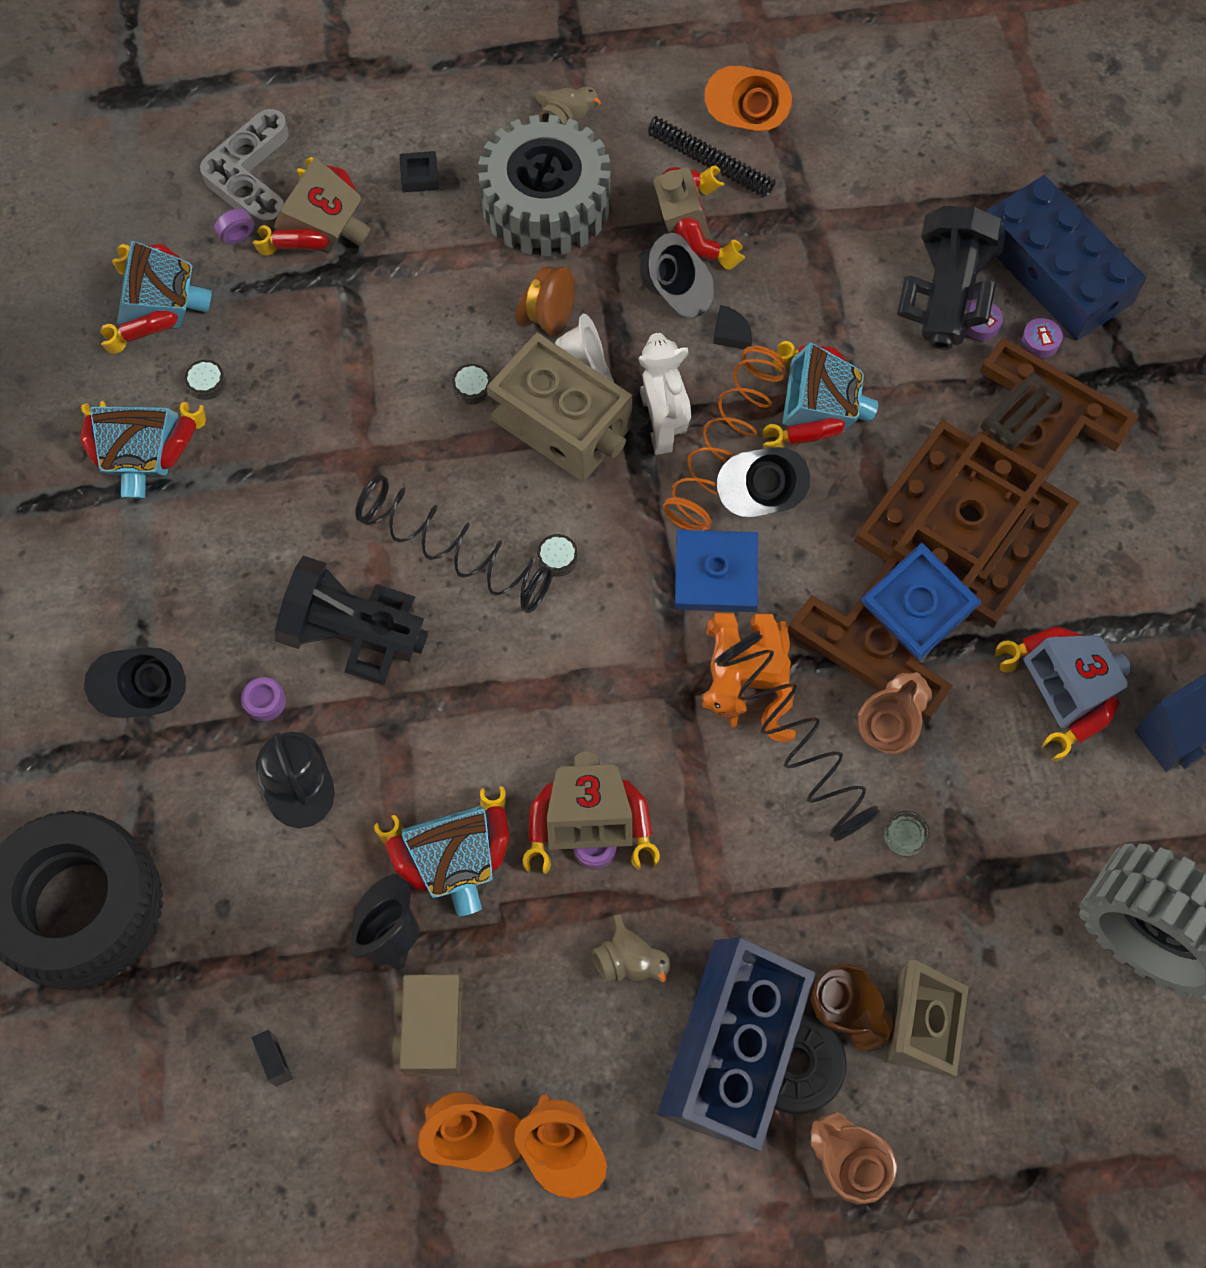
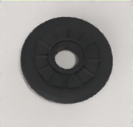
(825, 1073)

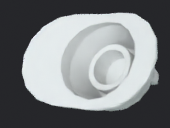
(585, 345)

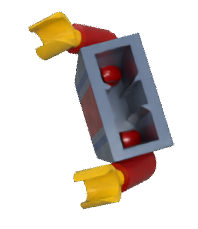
(1075, 679)

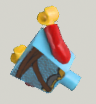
(152, 294)
(820, 396)
(137, 441)
(451, 851)

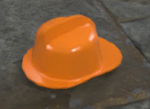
(748, 98)
(468, 1134)
(561, 1148)

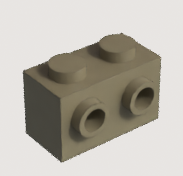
(430, 1025)

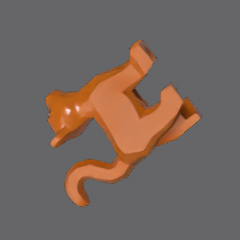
(728, 680)

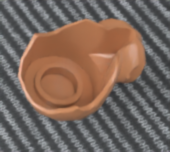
(894, 715)
(853, 1159)

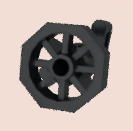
(959, 247)
(322, 609)

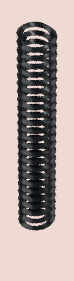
(712, 154)

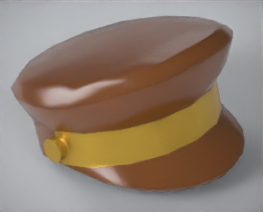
(548, 300)

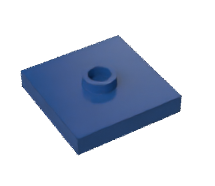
(716, 571)
(920, 601)

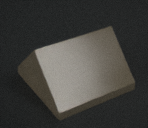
(927, 1020)

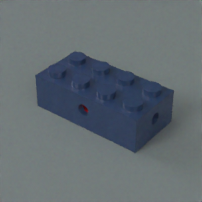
(1065, 258)

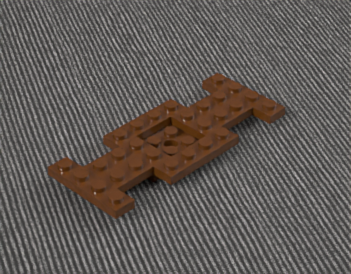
(925, 508)

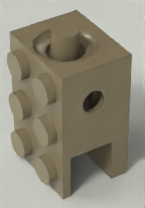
(561, 407)

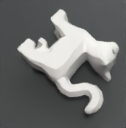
(664, 391)

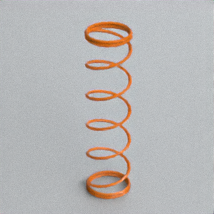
(689, 504)

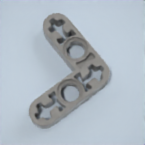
(238, 166)

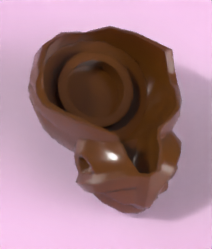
(853, 1005)

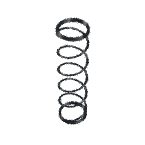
(525, 594)
(840, 830)

